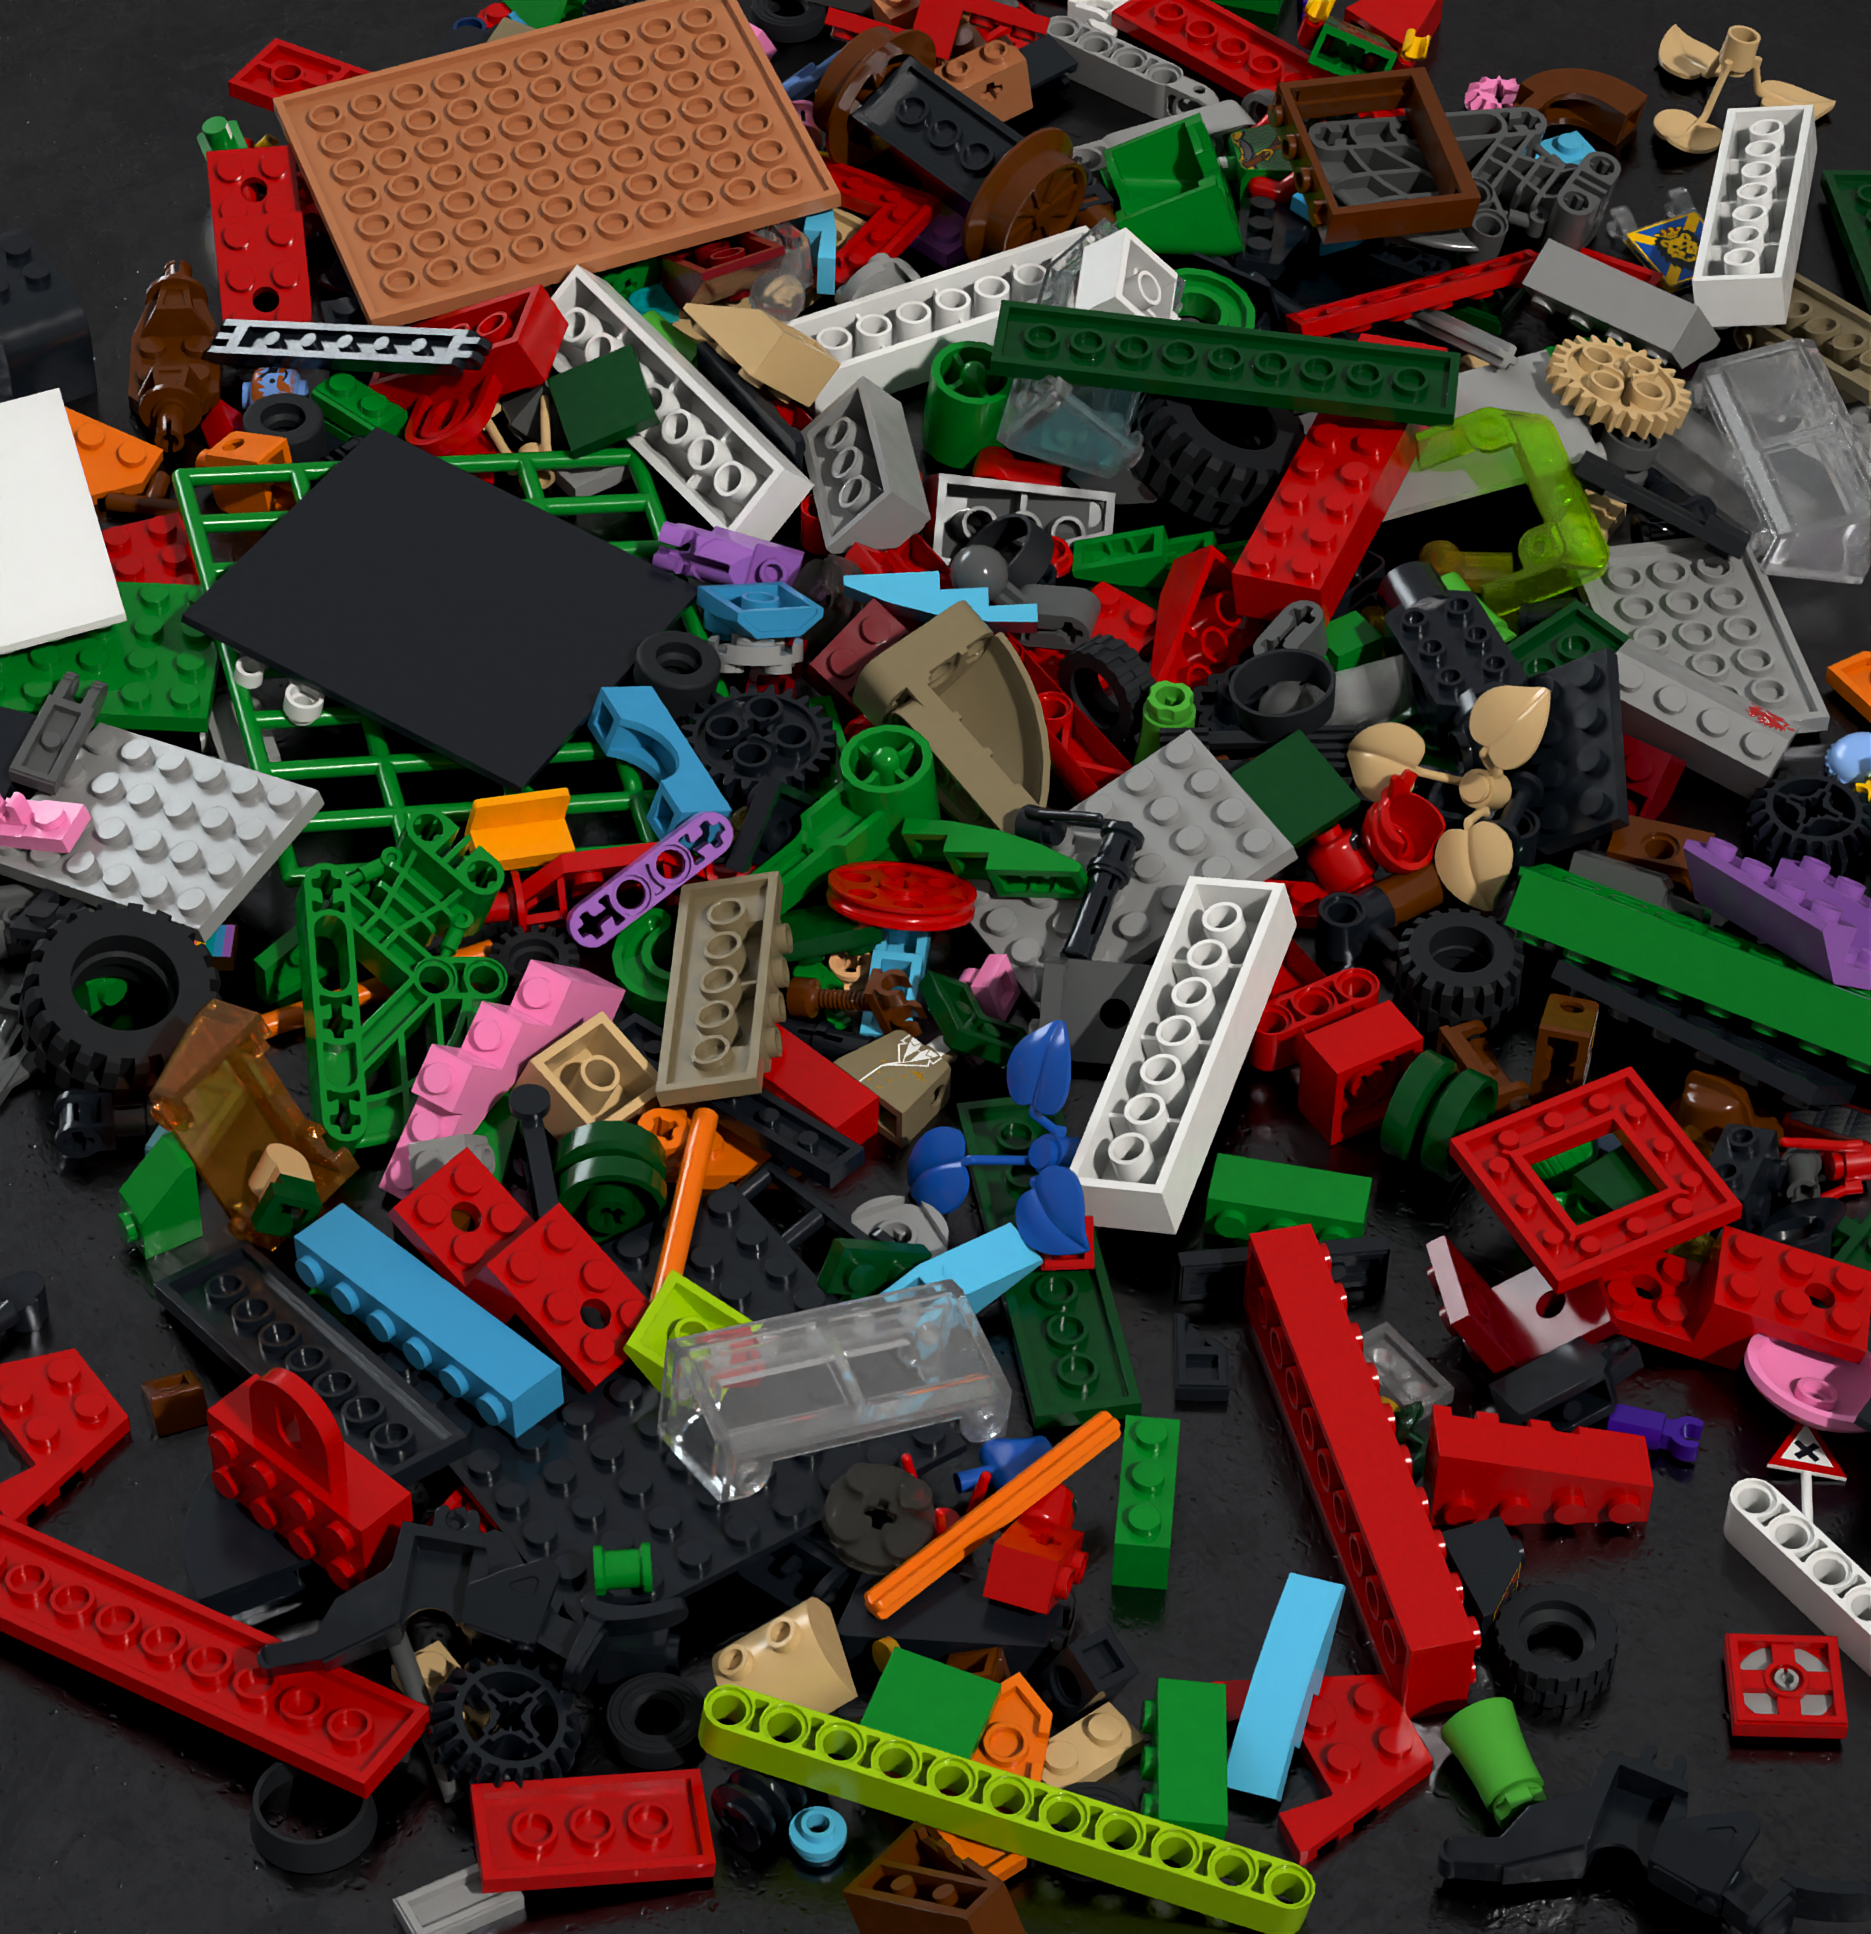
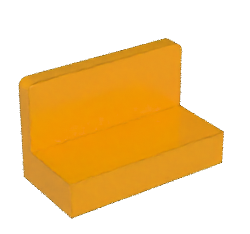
(521, 827)

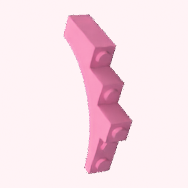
(465, 1082)

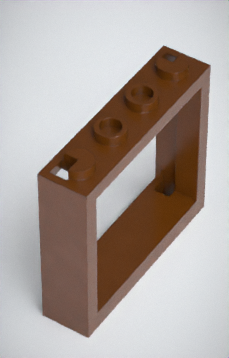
(1368, 93)

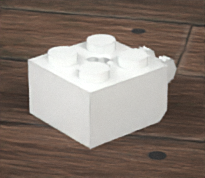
(1126, 278)

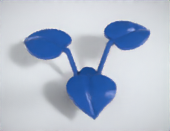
(1054, 1209)

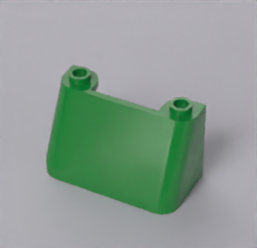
(1174, 191)

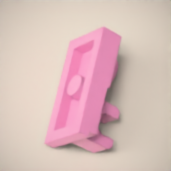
(41, 824)

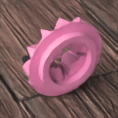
(1482, 94)

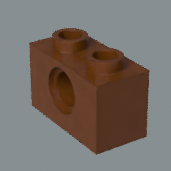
(1657, 848)

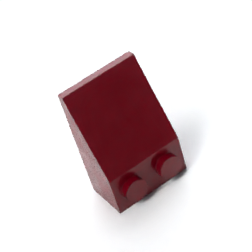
(718, 268)

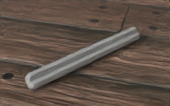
(1464, 337)

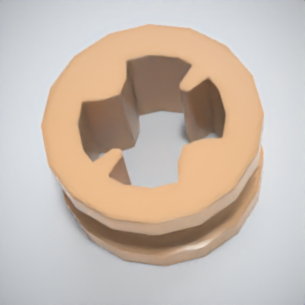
(852, 980)

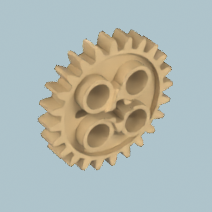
(1618, 387)

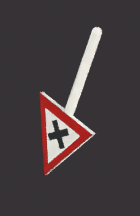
(1809, 1455)

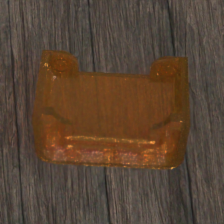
(230, 1106)

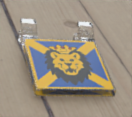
(1666, 245)

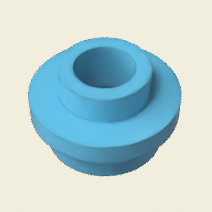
(817, 1846)

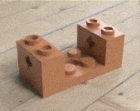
(985, 72)

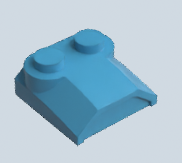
(756, 610)

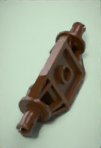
(168, 369)

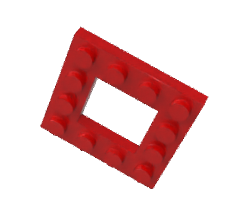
(894, 212)
(1689, 1197)

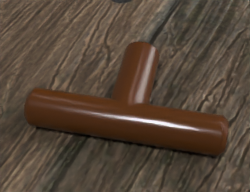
(151, 504)

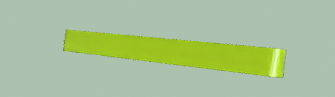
(1033, 1803)

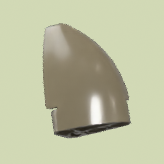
(972, 707)

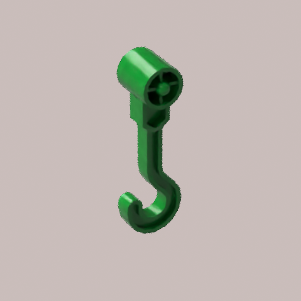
(969, 403)
(884, 779)

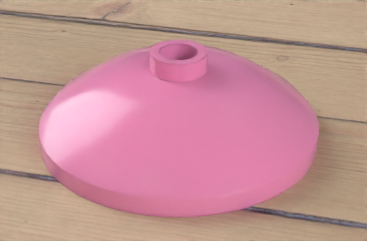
(1809, 1384)

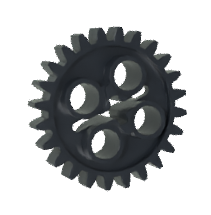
(761, 736)

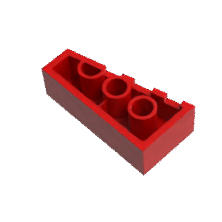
(1533, 1472)

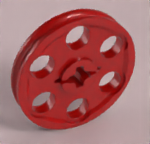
(901, 896)

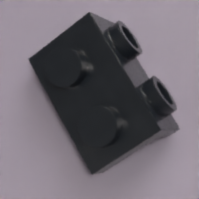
(1752, 1169)

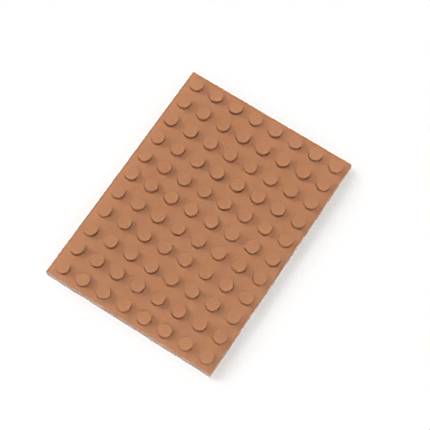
(552, 155)

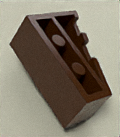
(929, 1890)

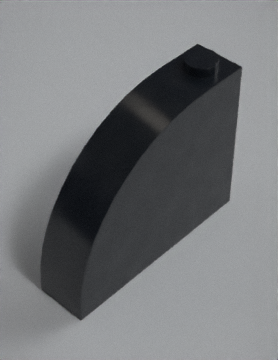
(239, 1563)

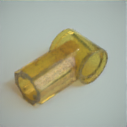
(1473, 567)

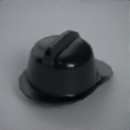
(1806, 1224)

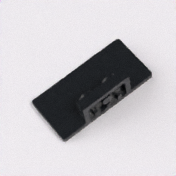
(751, 404)

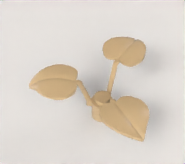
(1691, 59)
(1510, 728)

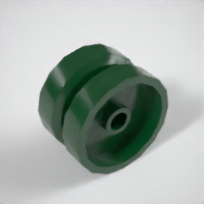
(1433, 1107)
(611, 1178)

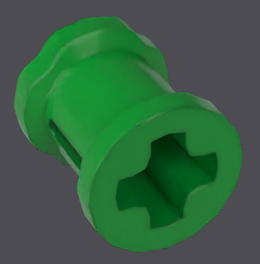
(623, 1569)

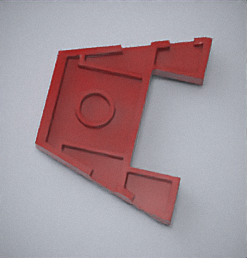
(57, 1422)
(1357, 1750)

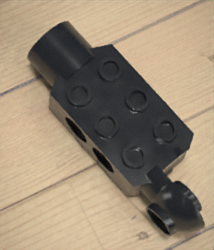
(1449, 653)

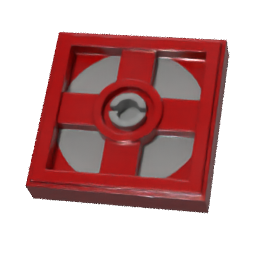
(1785, 1686)

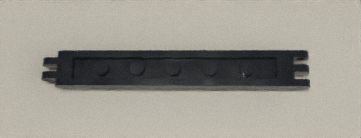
(348, 347)

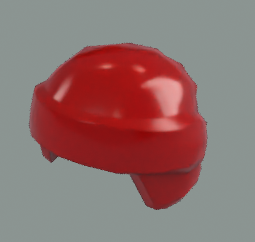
(1402, 827)

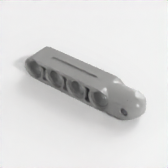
(1127, 71)
(1219, 118)

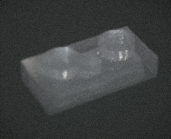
(1403, 1371)

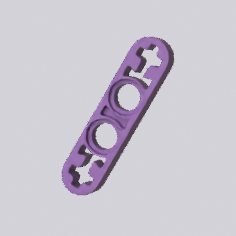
(653, 884)

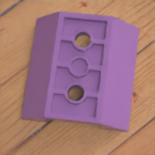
(1796, 911)

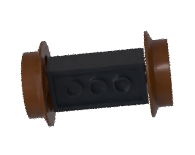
(892, 105)

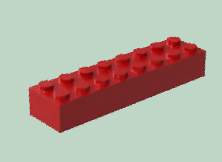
(1325, 511)

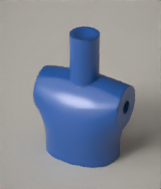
(1003, 1460)

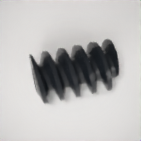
(754, 1802)

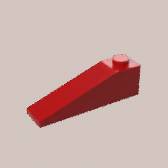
(1198, 621)

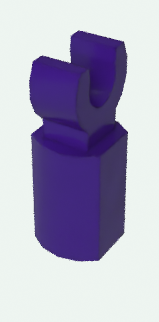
(1659, 1430)

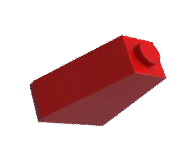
(1394, 17)

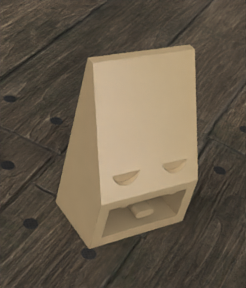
(766, 350)

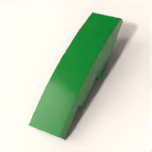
(1141, 555)
(1010, 862)

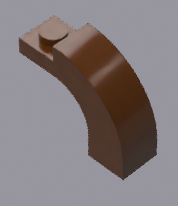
(1584, 100)

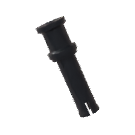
(1107, 875)

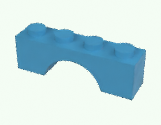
(639, 729)

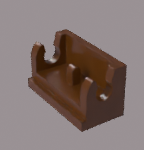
(1476, 1055)

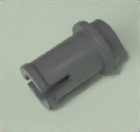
(1802, 1173)

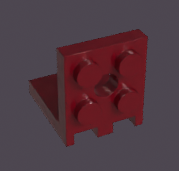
(1508, 1322)

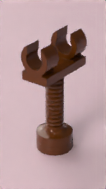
(889, 1006)

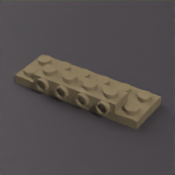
(1834, 325)
(724, 990)

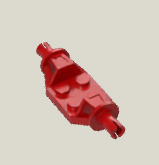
(580, 875)

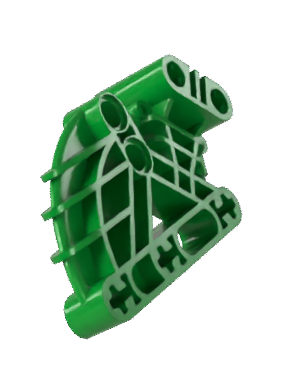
(421, 894)

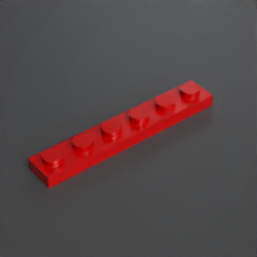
(1400, 300)

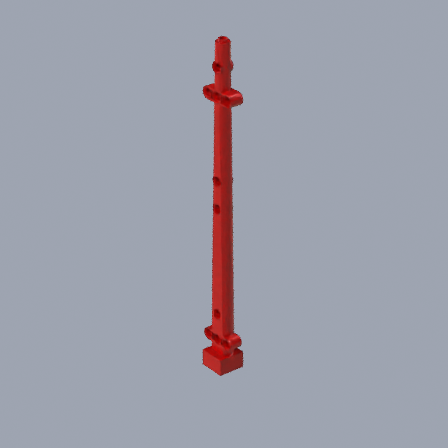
(1329, 1025)

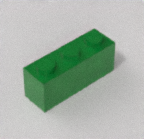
(1269, 1195)
(1146, 1502)
(1186, 1756)

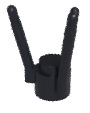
(1050, 825)

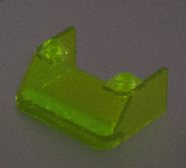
(1570, 542)

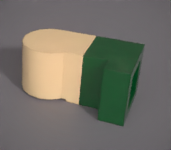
(283, 1188)

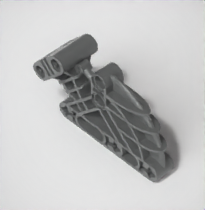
(1545, 196)

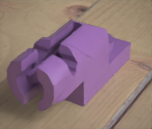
(725, 556)

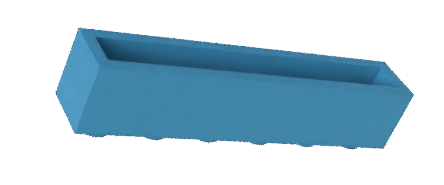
(428, 1320)

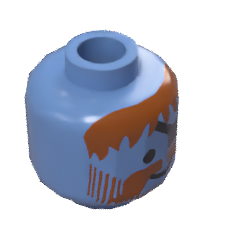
(273, 381)

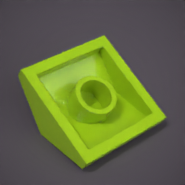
(675, 1312)

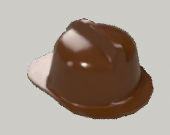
(1716, 1100)

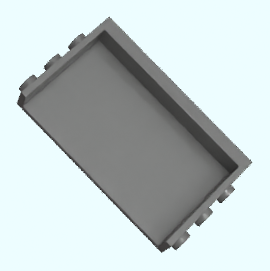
(1478, 473)

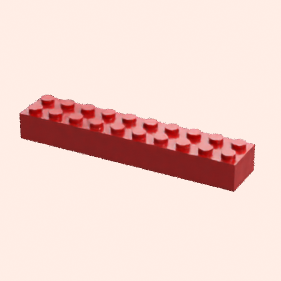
(1360, 1472)

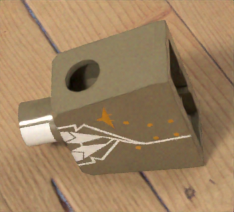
(907, 1077)

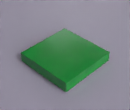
(932, 1704)

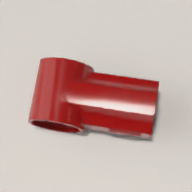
(1000, 464)

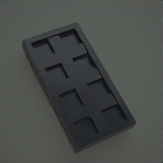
(1581, 753)

